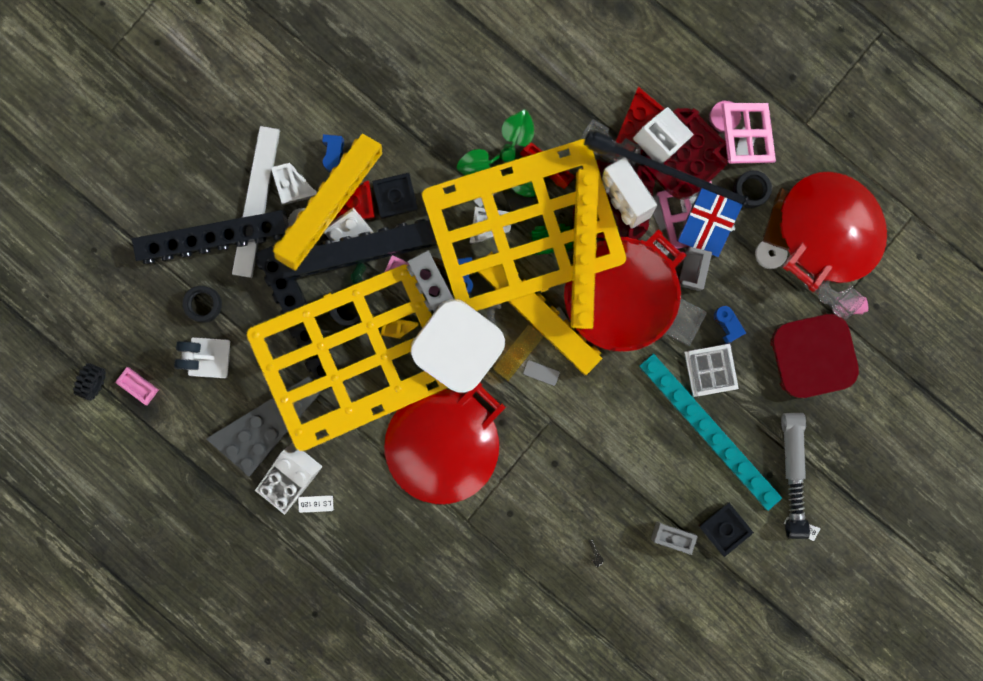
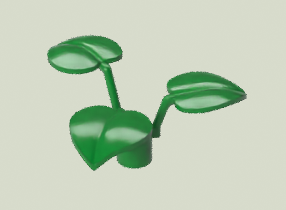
(515, 129)

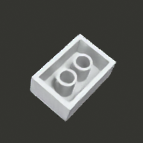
(628, 193)

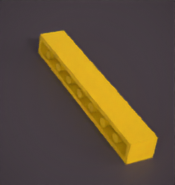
(327, 202)
(584, 249)
(548, 323)

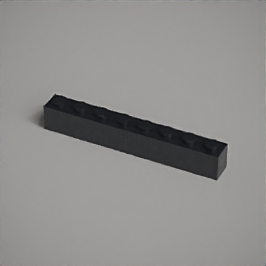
(364, 248)

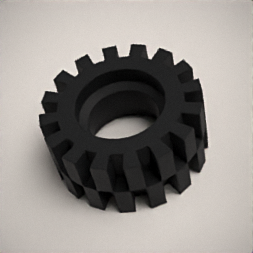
(89, 381)

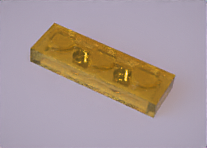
(518, 352)

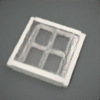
(711, 370)

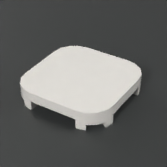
(457, 345)

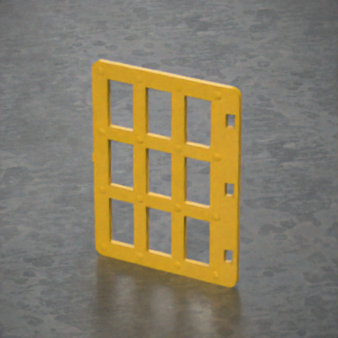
(490, 181)
(351, 413)

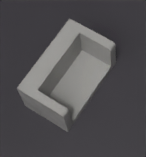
(695, 269)
(674, 538)

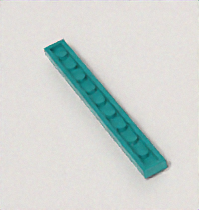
(710, 432)

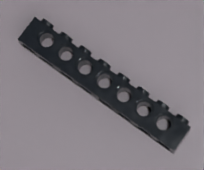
(144, 245)
(265, 260)

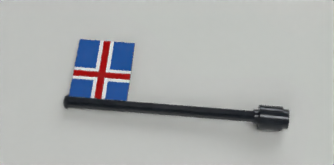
(712, 210)

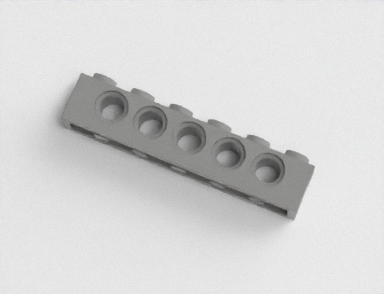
(426, 261)

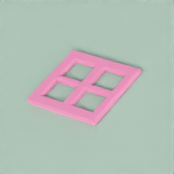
(731, 133)
(670, 219)

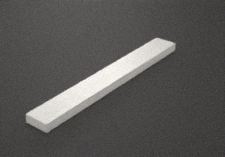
(257, 196)

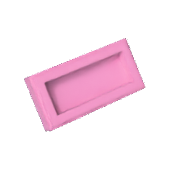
(137, 386)

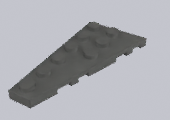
(257, 433)

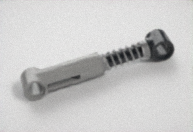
(793, 427)

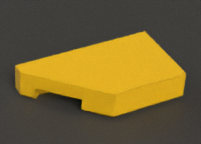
(398, 328)

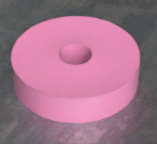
(717, 120)

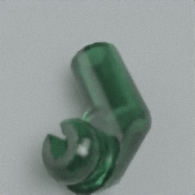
(356, 276)

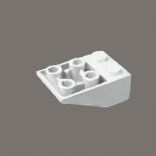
(663, 136)
(288, 478)

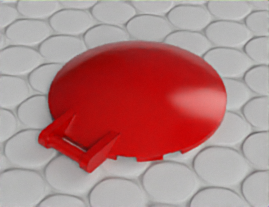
(832, 229)
(636, 299)
(443, 445)

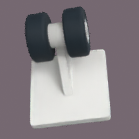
(204, 357)

